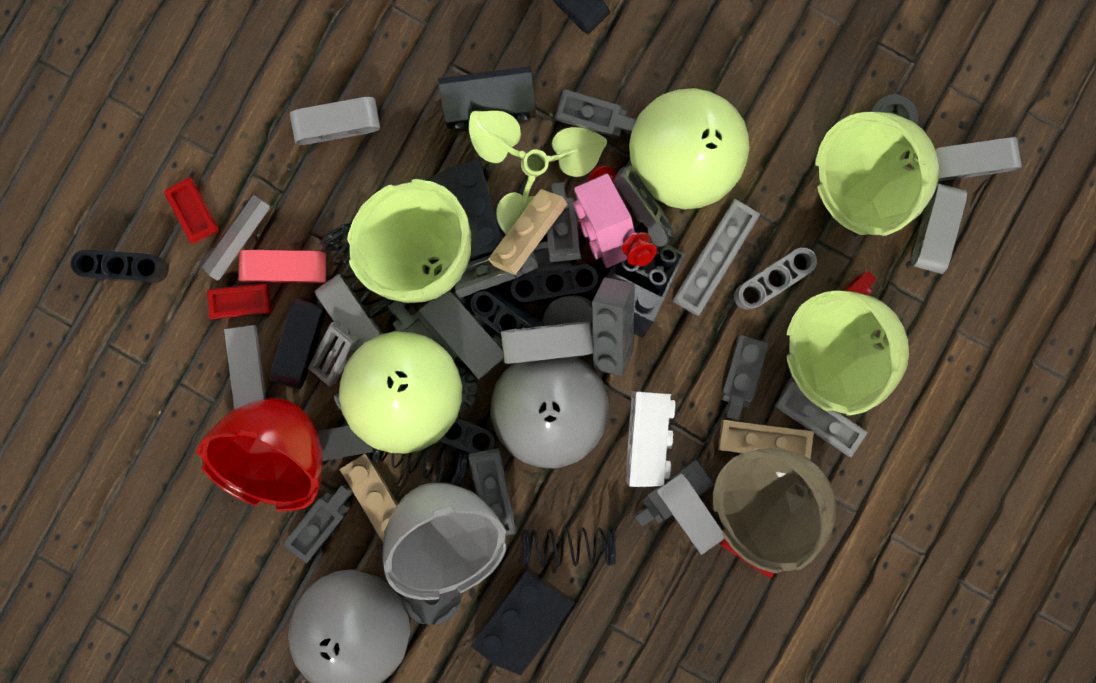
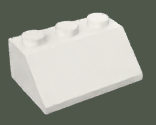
(649, 439)

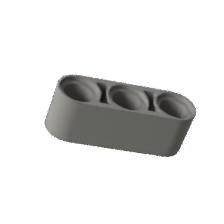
(335, 120)
(978, 159)
(939, 229)
(788, 273)
(346, 308)
(547, 342)
(691, 513)

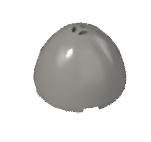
(577, 425)
(441, 542)
(360, 616)

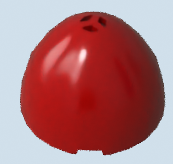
(265, 454)

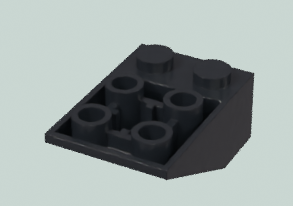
(650, 283)

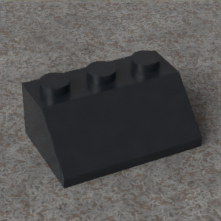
(487, 91)
(471, 190)
(522, 622)

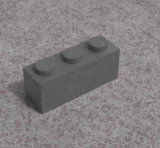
(613, 326)
(464, 332)

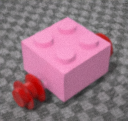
(609, 222)

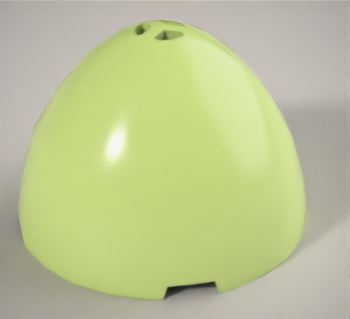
(673, 156)
(867, 176)
(400, 235)
(838, 355)
(407, 418)

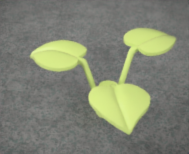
(497, 132)

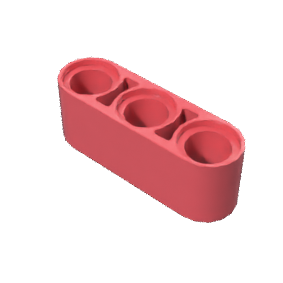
(282, 266)

